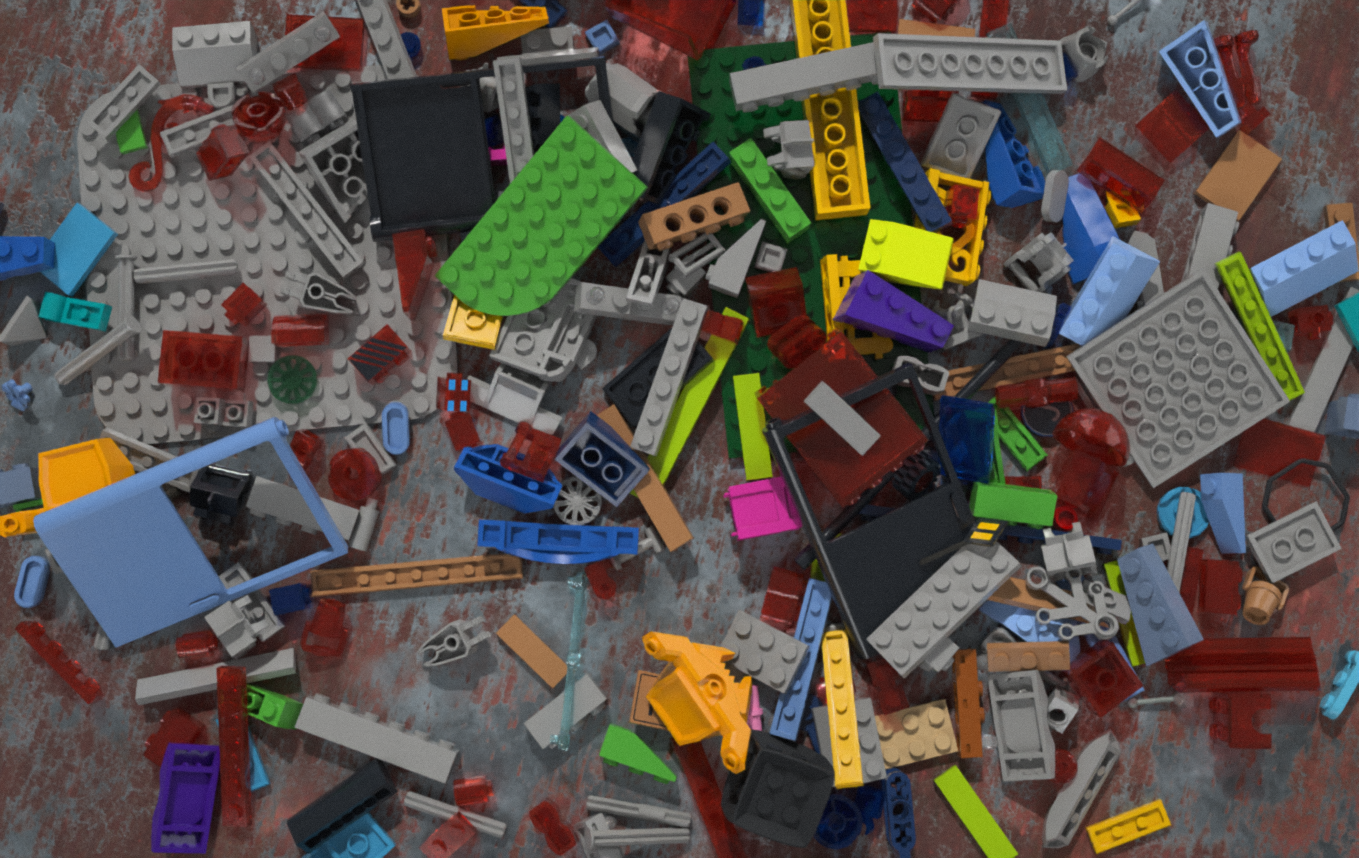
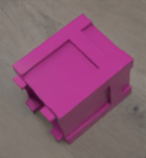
(762, 509)

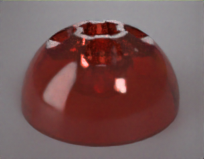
(1094, 434)

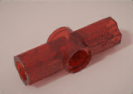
(1036, 393)

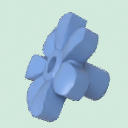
(17, 394)

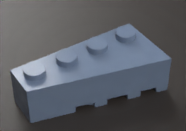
(1156, 606)

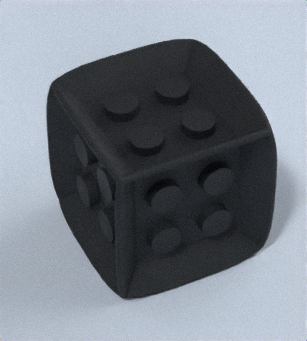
(779, 790)

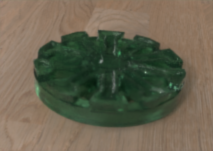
(292, 379)

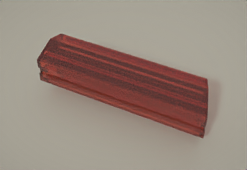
(1245, 665)

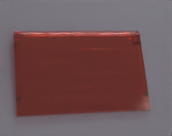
(1274, 445)

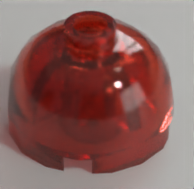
(259, 117)

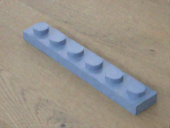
(809, 631)

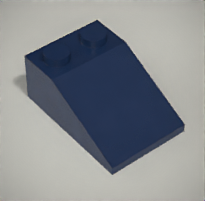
(602, 459)

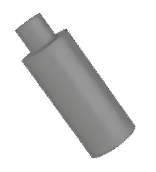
(364, 525)

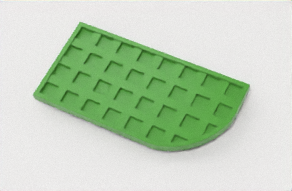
(542, 225)

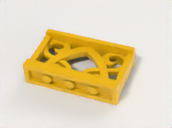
(972, 232)

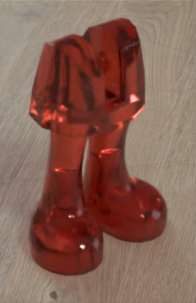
(1248, 80)

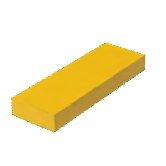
(1128, 826)

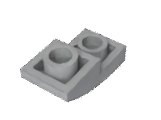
(223, 412)

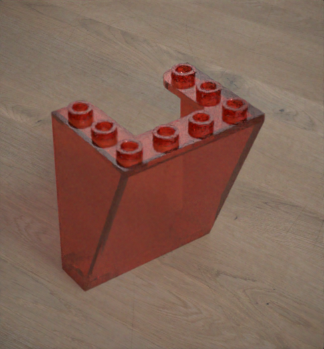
(825, 451)

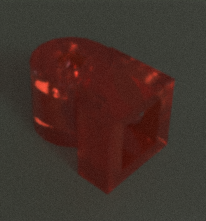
(290, 92)
(723, 327)
(305, 446)
(601, 582)

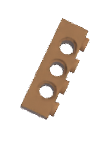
(728, 198)

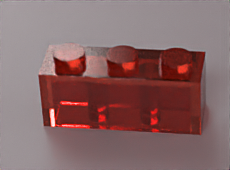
(1120, 175)

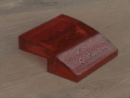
(1172, 126)

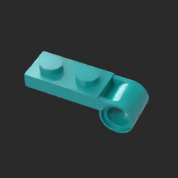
(75, 312)

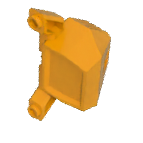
(68, 475)
(699, 696)

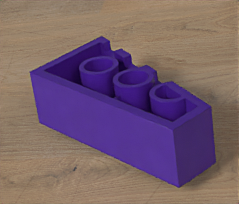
(891, 314)

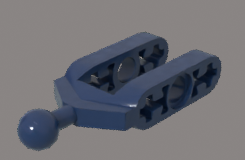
(905, 818)

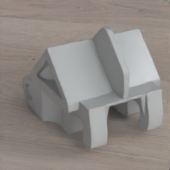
(796, 144)
(1047, 256)
(1068, 553)
(233, 627)

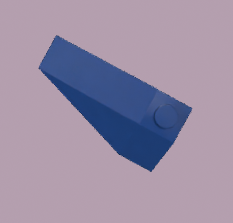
(1008, 168)
(1084, 227)

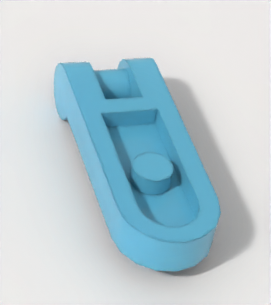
(1344, 686)

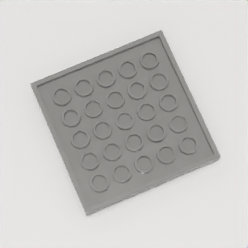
(1178, 377)

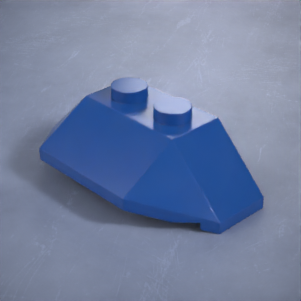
(487, 478)

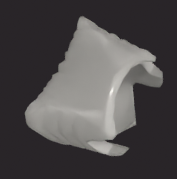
(1085, 52)

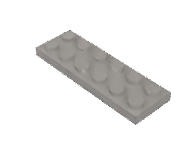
(942, 605)

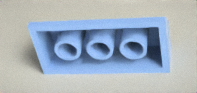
(1306, 268)
(1108, 291)

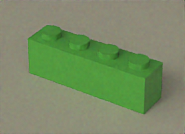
(769, 190)

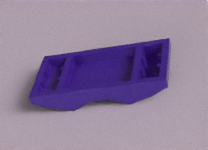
(185, 798)

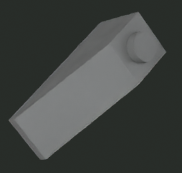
(733, 265)
(648, 275)

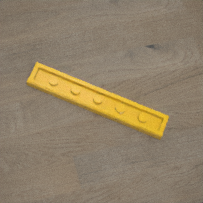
(842, 710)

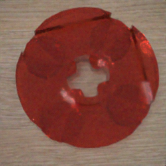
(368, 474)

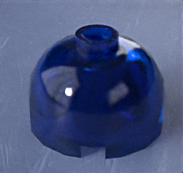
(839, 823)

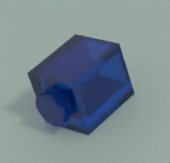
(291, 599)

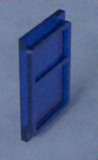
(968, 437)

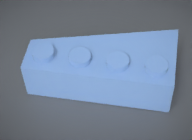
(1201, 74)

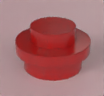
(1063, 518)

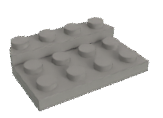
(545, 339)

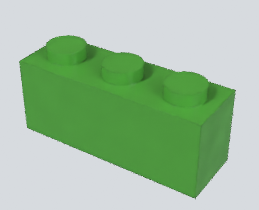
(1013, 504)

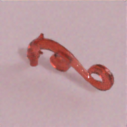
(169, 106)

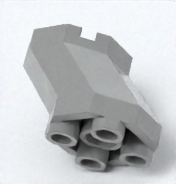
(629, 99)

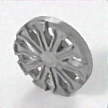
(577, 502)

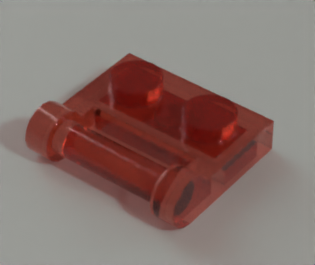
(539, 455)

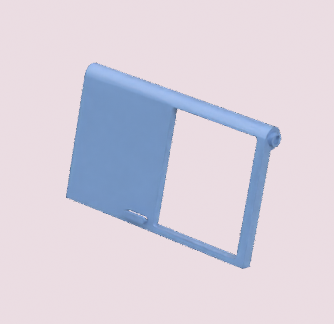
(137, 556)

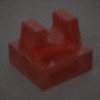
(1251, 117)

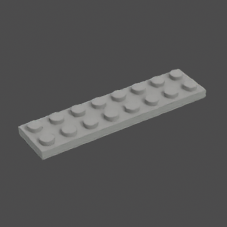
(969, 64)

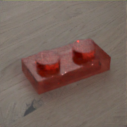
(448, 837)

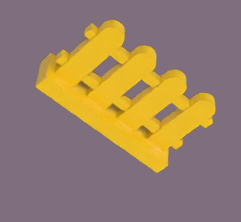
(834, 294)

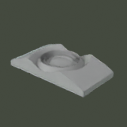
(1022, 725)

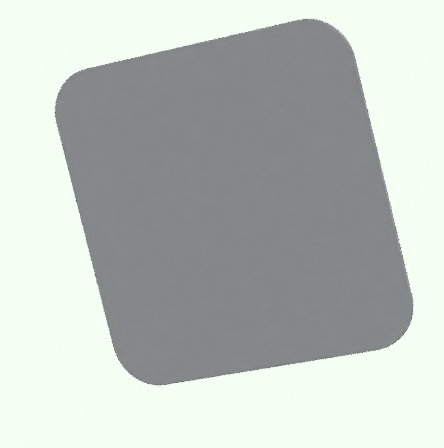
(248, 222)

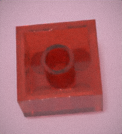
(1102, 678)

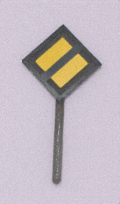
(983, 533)

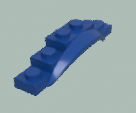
(558, 542)

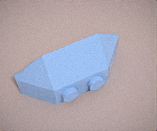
(1023, 625)

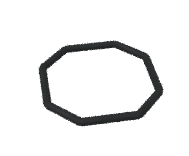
(1313, 463)

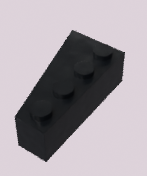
(543, 110)
(664, 142)

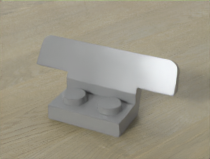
(551, 46)
(516, 397)

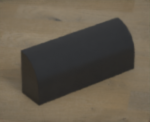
(341, 806)

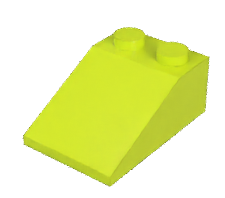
(906, 254)

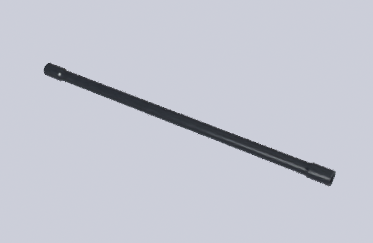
(806, 556)

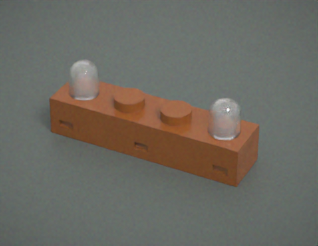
(966, 704)

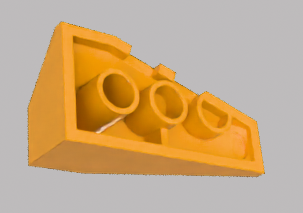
(477, 31)

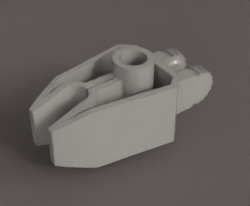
(318, 294)
(456, 640)

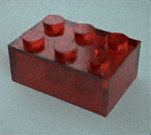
(203, 361)

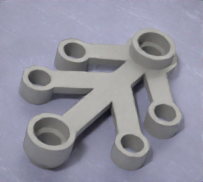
(1075, 606)

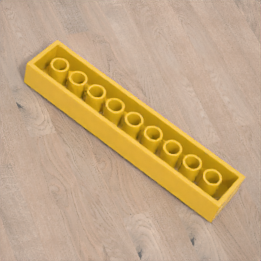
(834, 119)

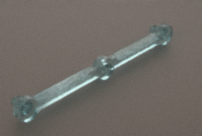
(573, 661)

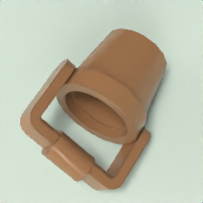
(1262, 597)

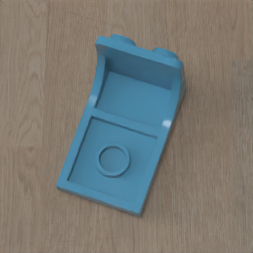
(359, 840)

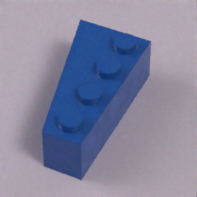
(25, 255)

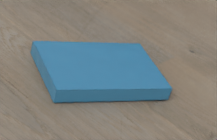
(78, 248)

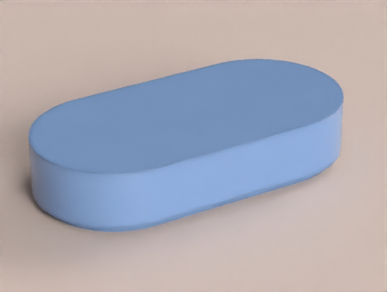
(395, 428)
(32, 581)

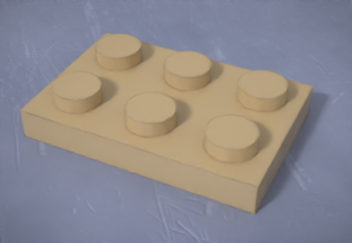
(916, 733)

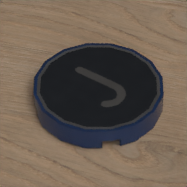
(1043, 419)

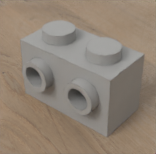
(940, 658)

